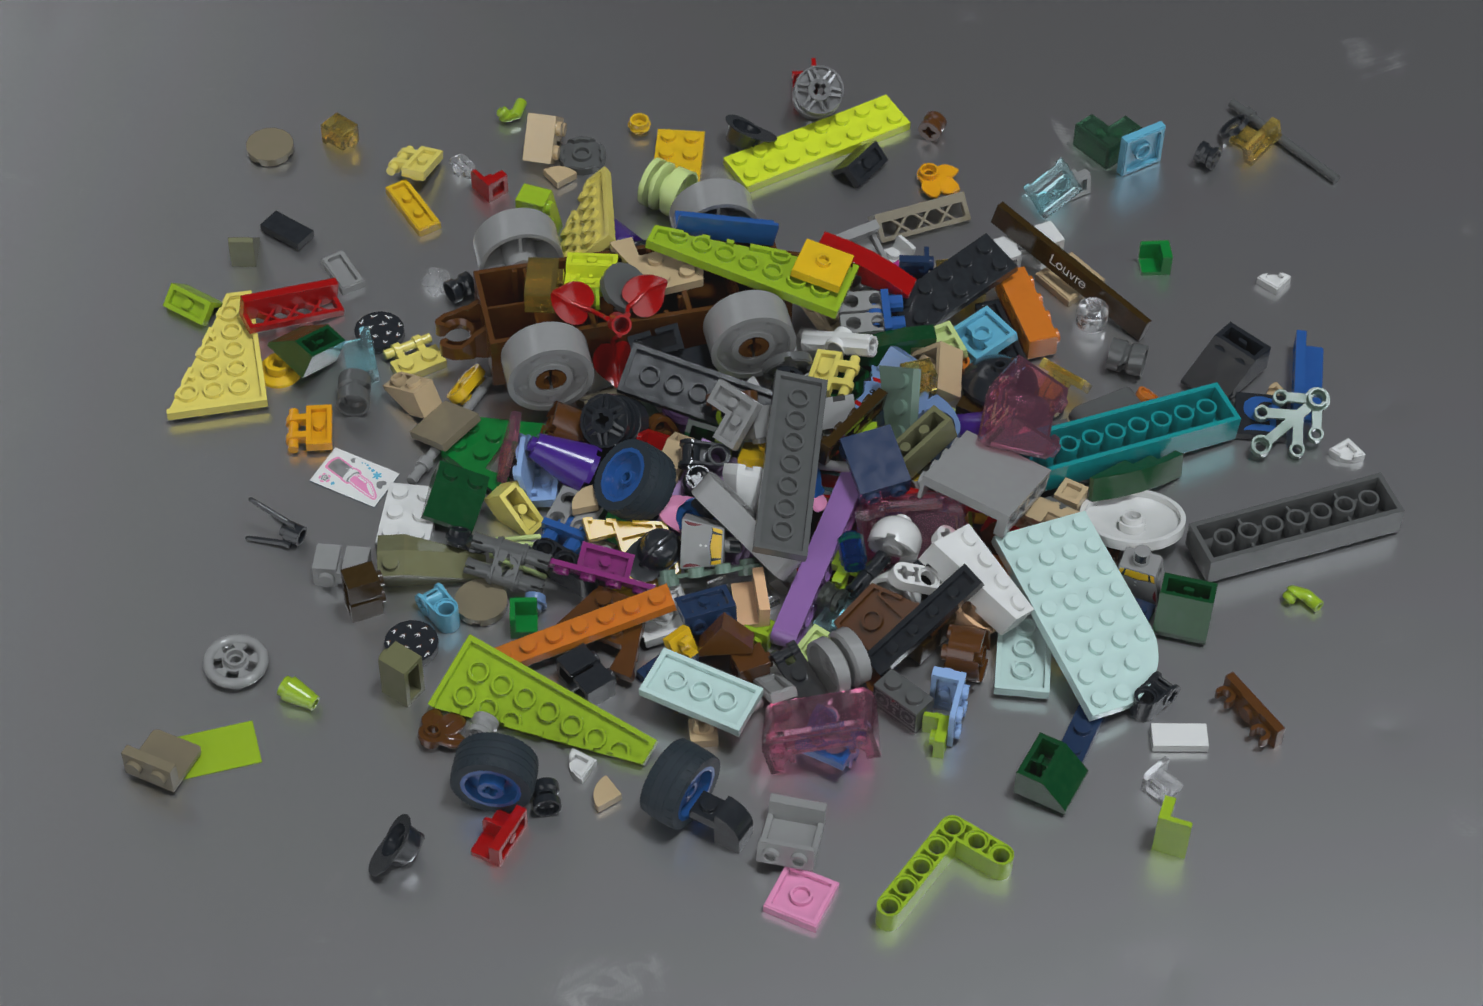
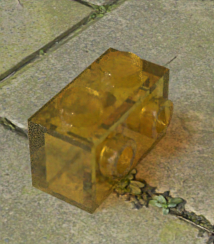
(541, 278)

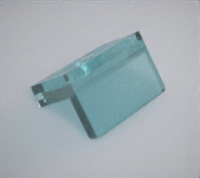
(361, 354)

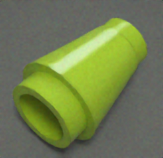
(297, 693)

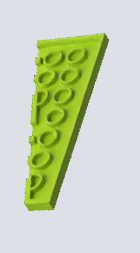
(752, 266)
(534, 705)

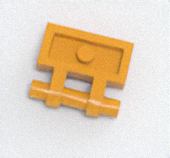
(318, 431)

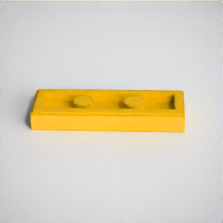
(413, 207)

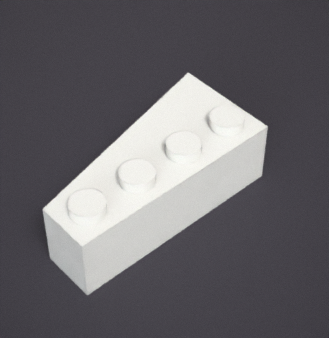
(999, 599)

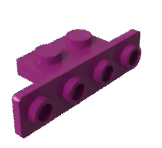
(602, 564)

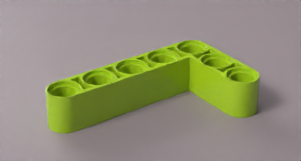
(932, 865)

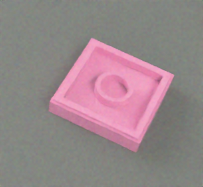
(801, 897)

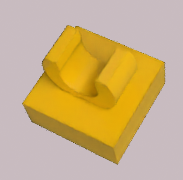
(681, 641)

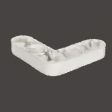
(906, 570)

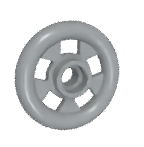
(236, 654)

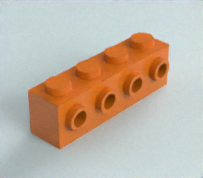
(1028, 315)

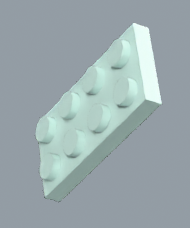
(1023, 662)
(701, 691)

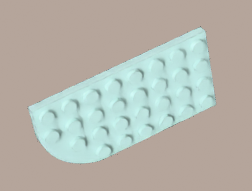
(1082, 610)

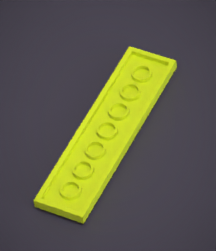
(816, 143)

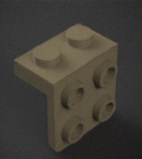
(161, 759)

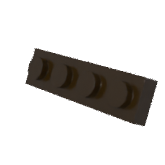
(856, 421)

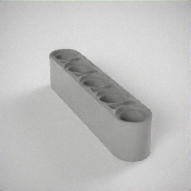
(738, 519)

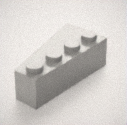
(835, 410)

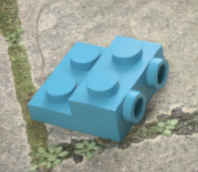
(985, 334)

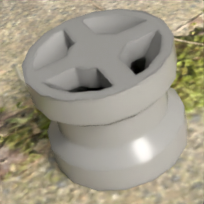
(482, 722)

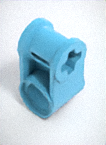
(439, 608)

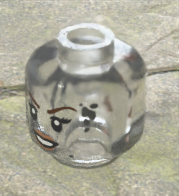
(1092, 315)

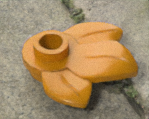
(938, 179)

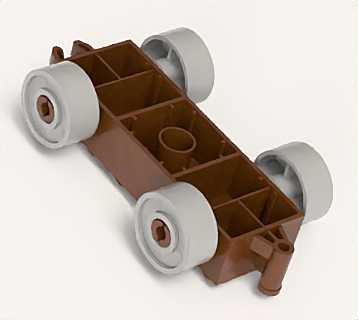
(552, 360)

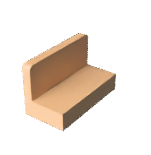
(752, 600)

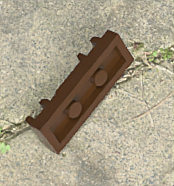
(1251, 711)

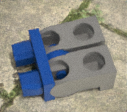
(871, 312)
(563, 525)

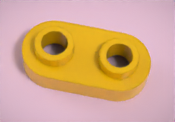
(469, 380)

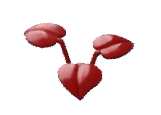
(644, 296)

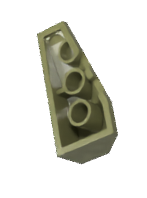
(418, 561)

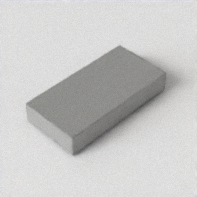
(342, 269)
(776, 687)

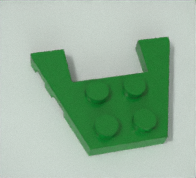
(482, 447)

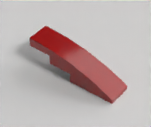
(873, 268)

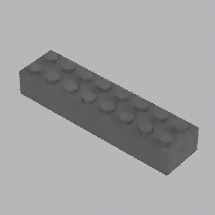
(1294, 527)

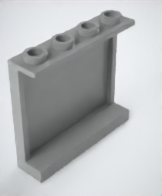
(986, 480)

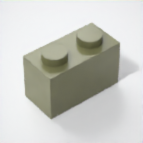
(401, 673)

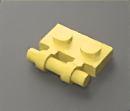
(415, 163)
(420, 363)
(828, 365)

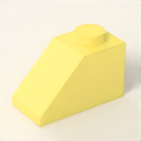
(514, 508)

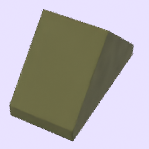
(244, 251)

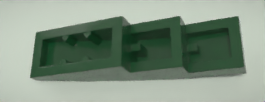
(903, 338)
(1136, 477)

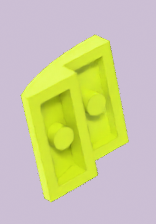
(588, 267)

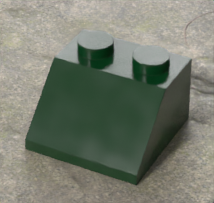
(454, 496)

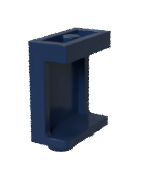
(875, 464)

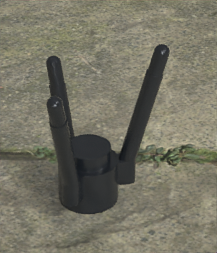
(290, 531)

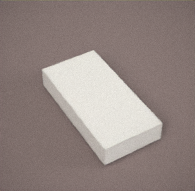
(1179, 737)

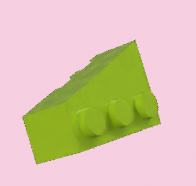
(541, 200)

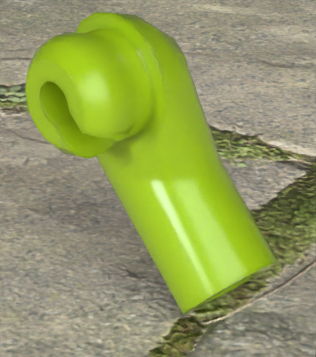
(513, 114)
(1305, 595)

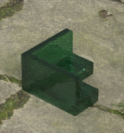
(1100, 140)

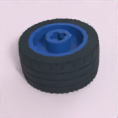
(635, 481)
(494, 772)
(678, 781)

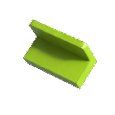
(191, 303)
(1171, 833)

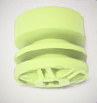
(662, 184)

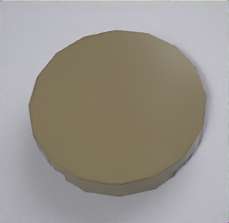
(270, 146)
(481, 602)

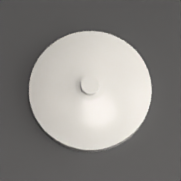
(1137, 520)

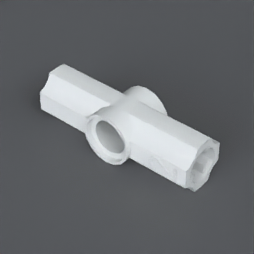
(840, 340)

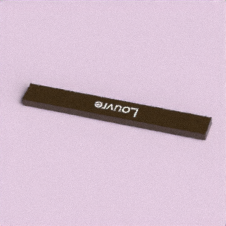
(1069, 269)

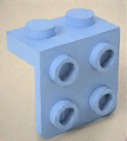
(533, 479)
(951, 695)

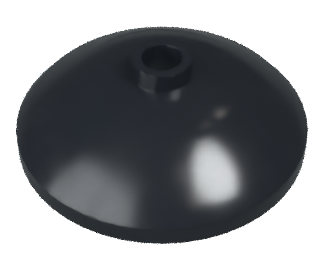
(981, 374)

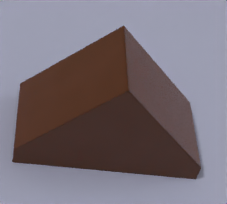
(726, 637)

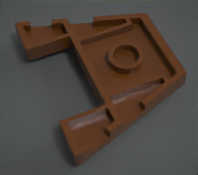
(874, 615)
(626, 640)

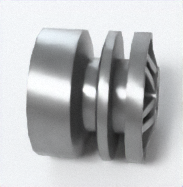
(817, 106)

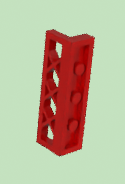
(288, 302)

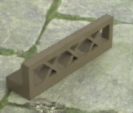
(915, 209)

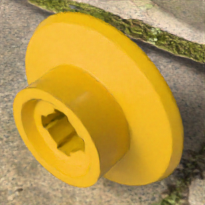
(278, 373)

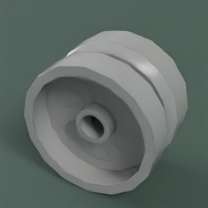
(839, 660)

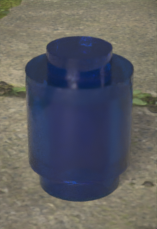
(852, 551)

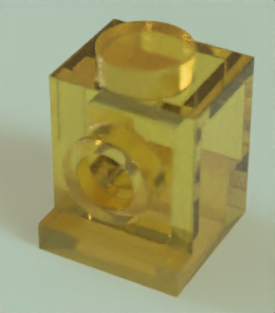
(344, 134)
(928, 374)

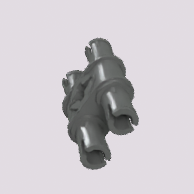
(496, 571)

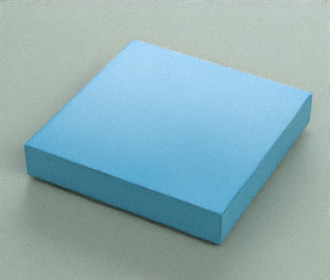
(1141, 148)

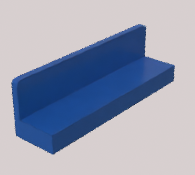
(727, 227)
(1306, 369)

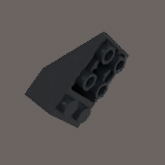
(1230, 359)

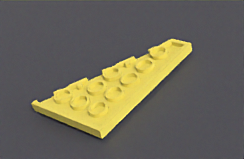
(592, 224)
(225, 370)

